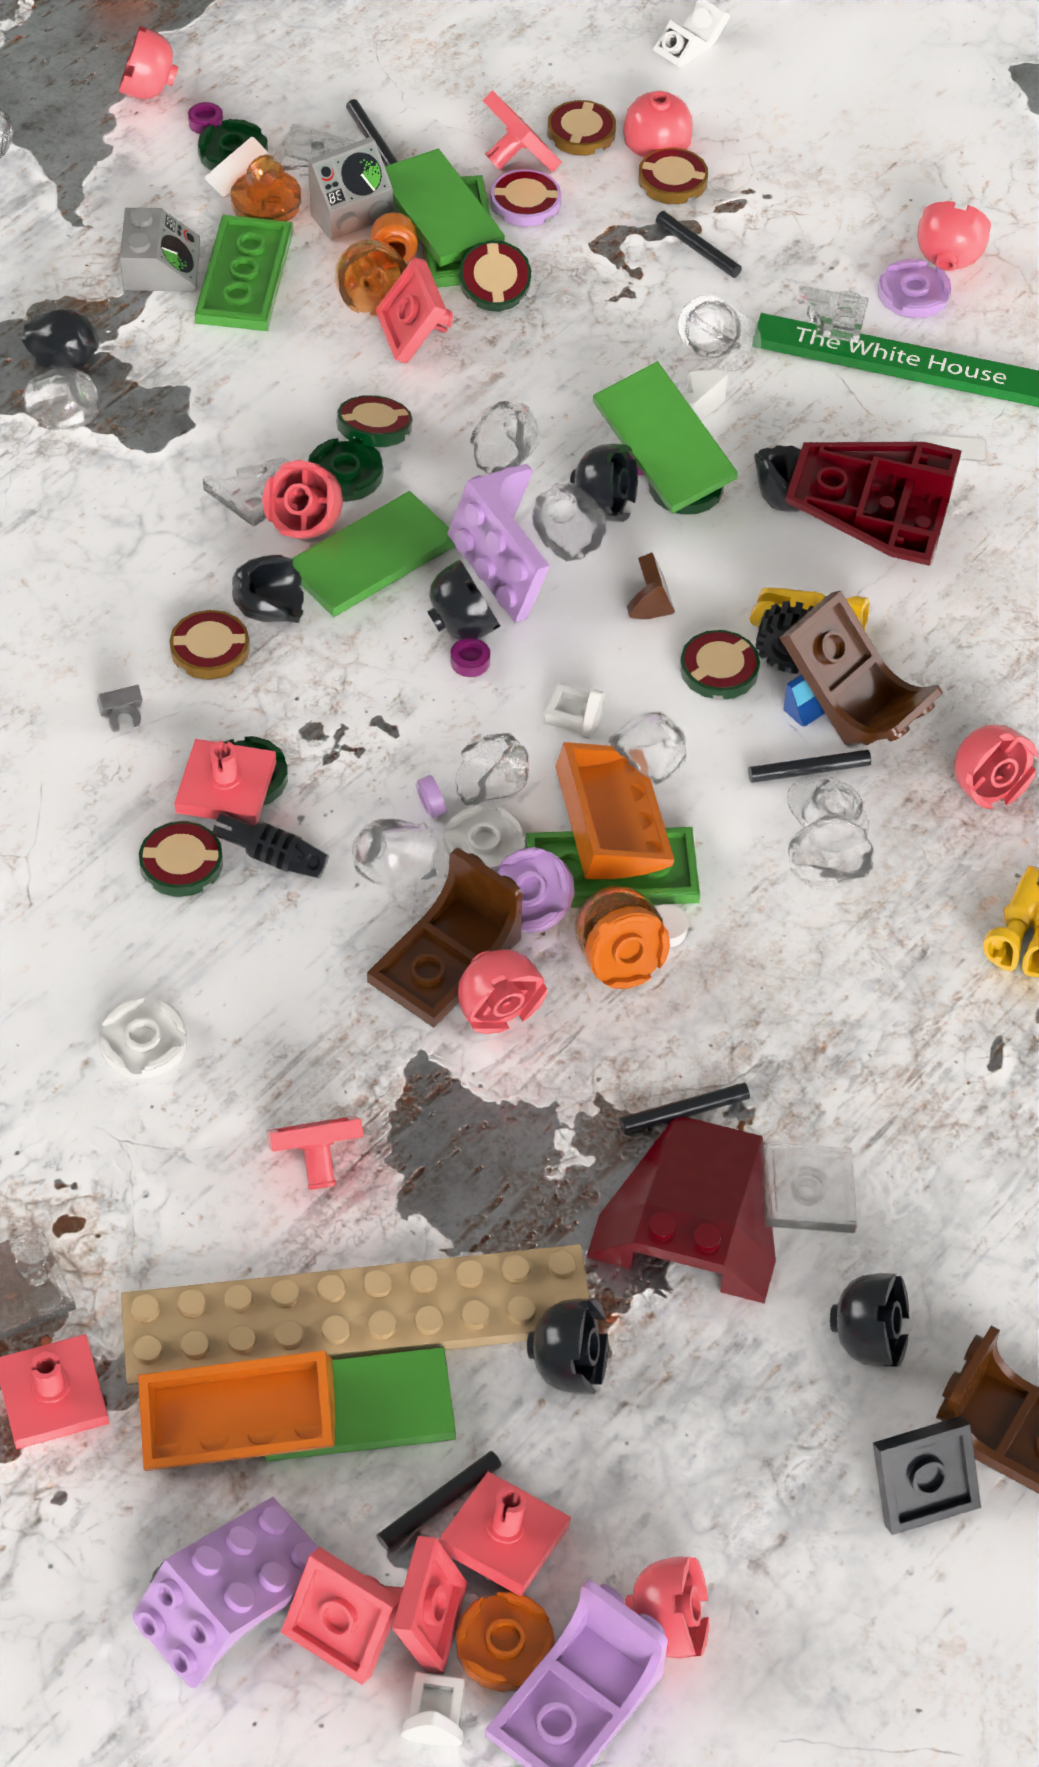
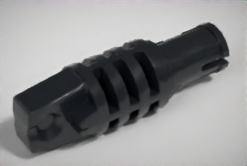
(272, 846)

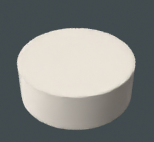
(675, 922)

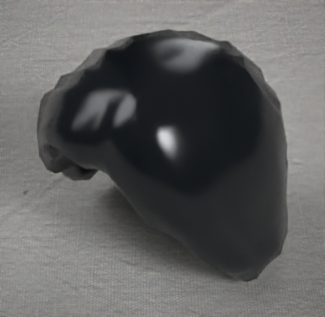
(60, 338)
(775, 473)
(268, 589)

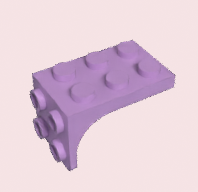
(495, 542)
(223, 1588)
(583, 1684)

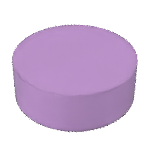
(431, 796)

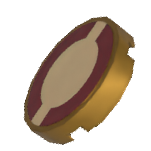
(581, 127)
(673, 175)
(209, 644)

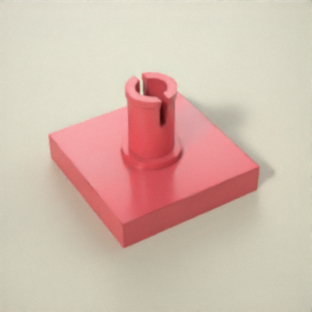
(517, 136)
(412, 310)
(225, 780)
(315, 1142)
(52, 1391)
(504, 1533)
(429, 1604)
(341, 1615)

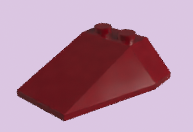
(878, 492)
(694, 1205)

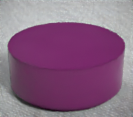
(203, 115)
(470, 657)

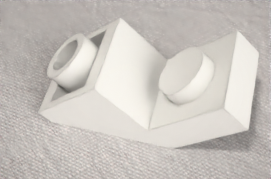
(697, 35)
(706, 391)

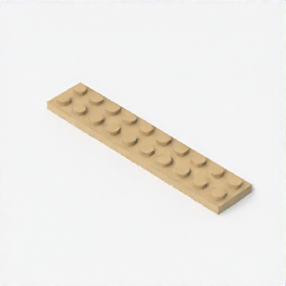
(350, 1310)

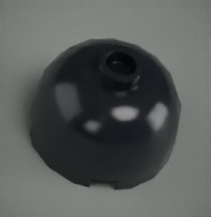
(608, 478)
(460, 604)
(871, 1319)
(569, 1346)

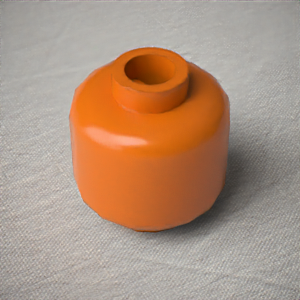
(398, 232)

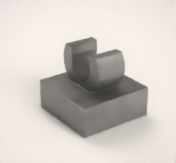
(121, 701)

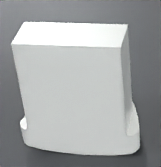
(575, 710)
(435, 1711)

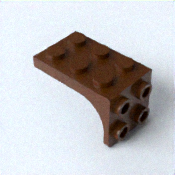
(851, 678)
(470, 916)
(999, 1410)

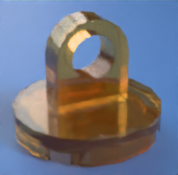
(266, 191)

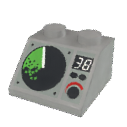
(349, 188)
(157, 252)

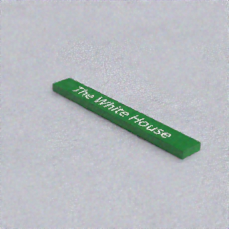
(902, 360)

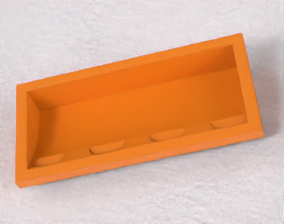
(611, 813)
(237, 1410)

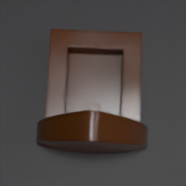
(654, 598)

